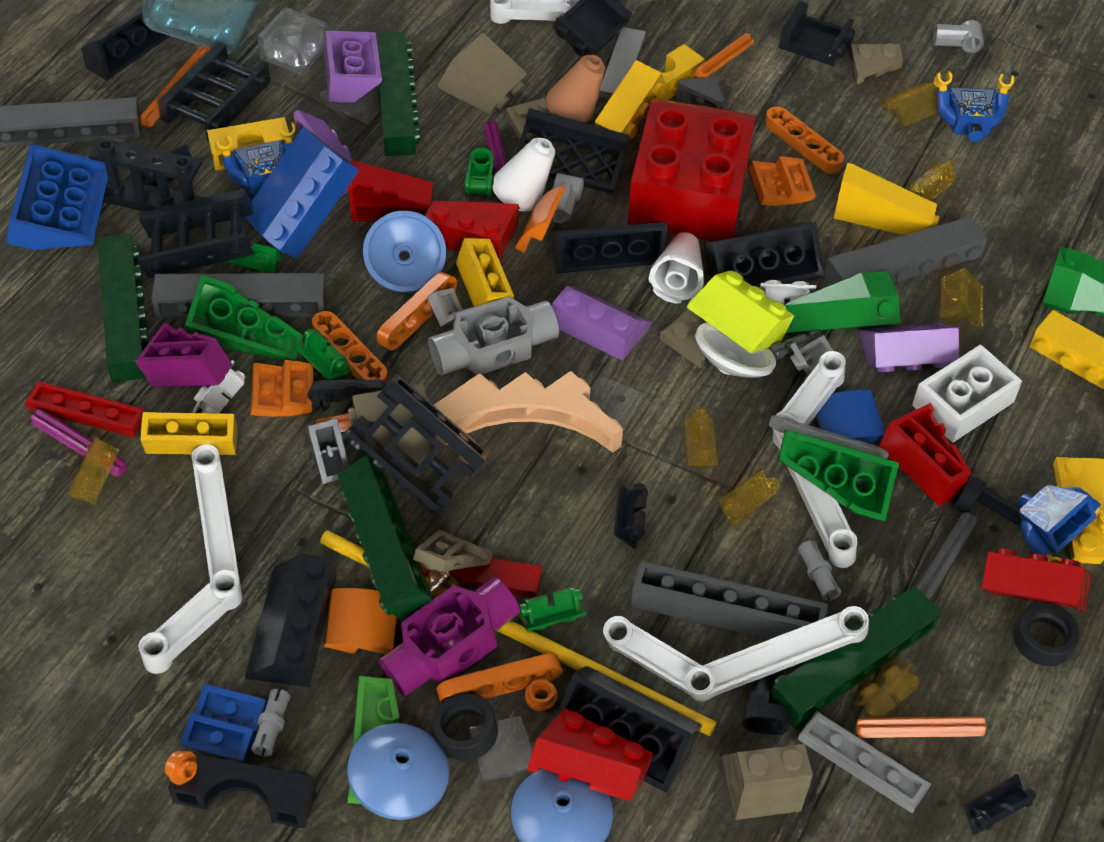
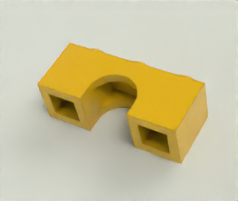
(679, 66)
(245, 136)

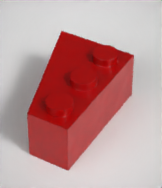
(382, 191)
(475, 220)
(926, 454)
(1037, 579)
(591, 754)

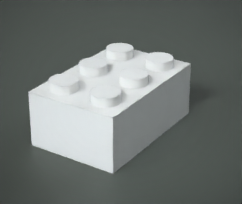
(968, 392)

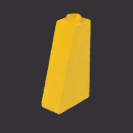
(882, 204)

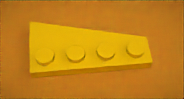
(1088, 475)

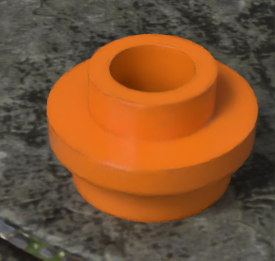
(543, 687)
(181, 767)

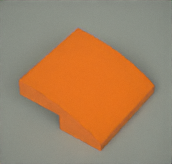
(781, 182)
(540, 218)
(281, 389)
(358, 622)

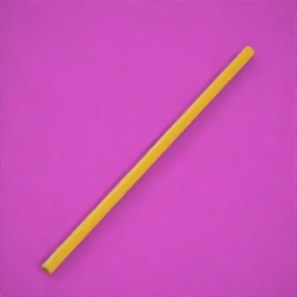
(543, 644)

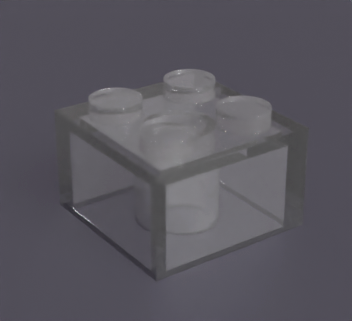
(292, 40)

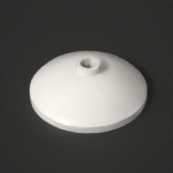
(730, 356)

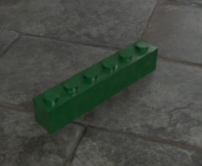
(396, 95)
(122, 306)
(384, 539)
(832, 674)

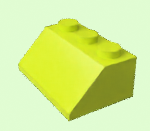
(741, 312)

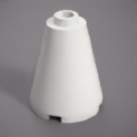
(525, 175)
(678, 270)

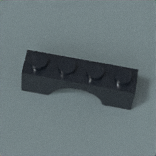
(285, 793)

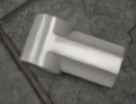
(966, 35)
(572, 193)

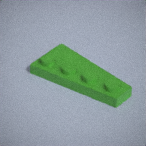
(374, 707)

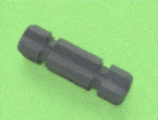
(781, 349)

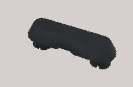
(329, 391)

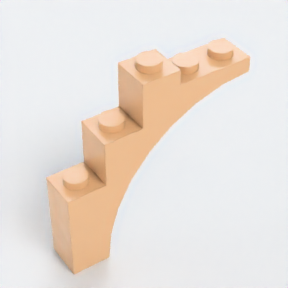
(526, 400)

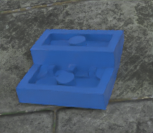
(852, 415)
(223, 723)

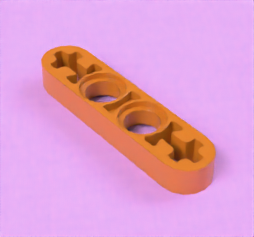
(826, 158)
(397, 328)
(351, 349)
(502, 678)

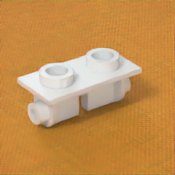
(779, 292)
(211, 398)

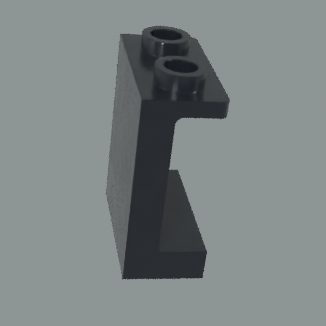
(591, 24)
(815, 37)

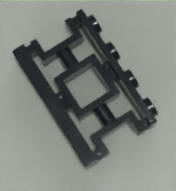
(431, 425)

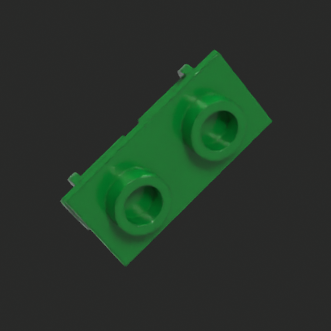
(264, 258)
(323, 357)
(538, 614)

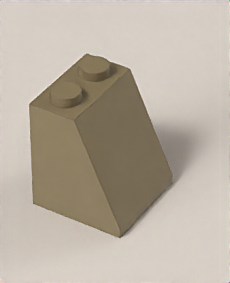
(483, 76)
(372, 407)
(767, 780)

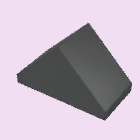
(700, 92)
(327, 449)

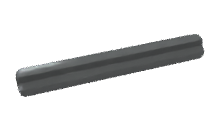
(947, 554)

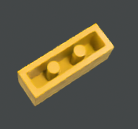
(632, 99)
(482, 272)
(1071, 347)
(186, 431)

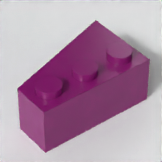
(183, 359)

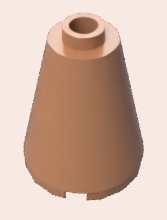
(577, 90)

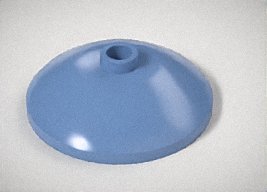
(404, 233)
(393, 787)
(540, 818)

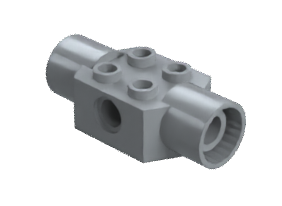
(493, 336)

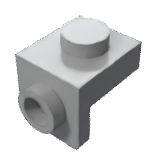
(445, 306)
(809, 355)

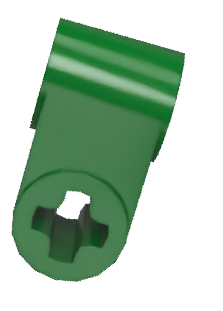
(480, 173)

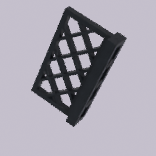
(578, 135)

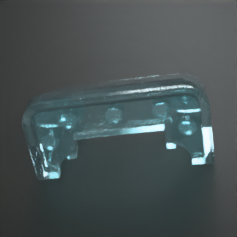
(201, 20)

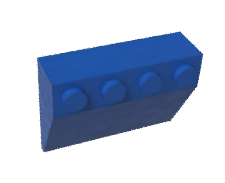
(300, 193)
(57, 200)

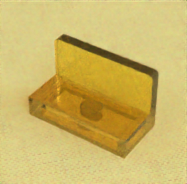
(913, 103)
(961, 298)

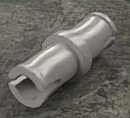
(819, 570)
(271, 722)

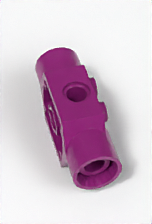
(449, 635)

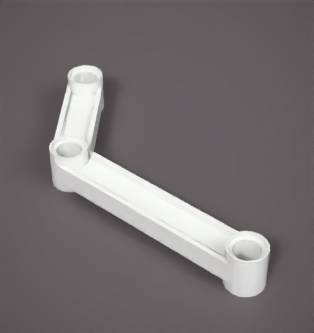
(504, 10)
(822, 508)
(211, 601)
(743, 665)

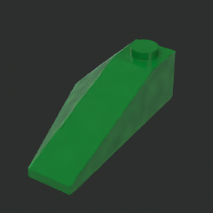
(1075, 283)
(853, 303)
(239, 322)
(847, 475)

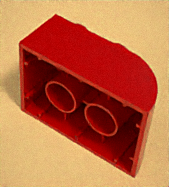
(691, 168)

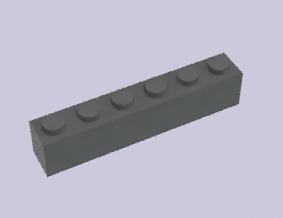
(69, 121)
(912, 253)
(274, 292)
(721, 602)

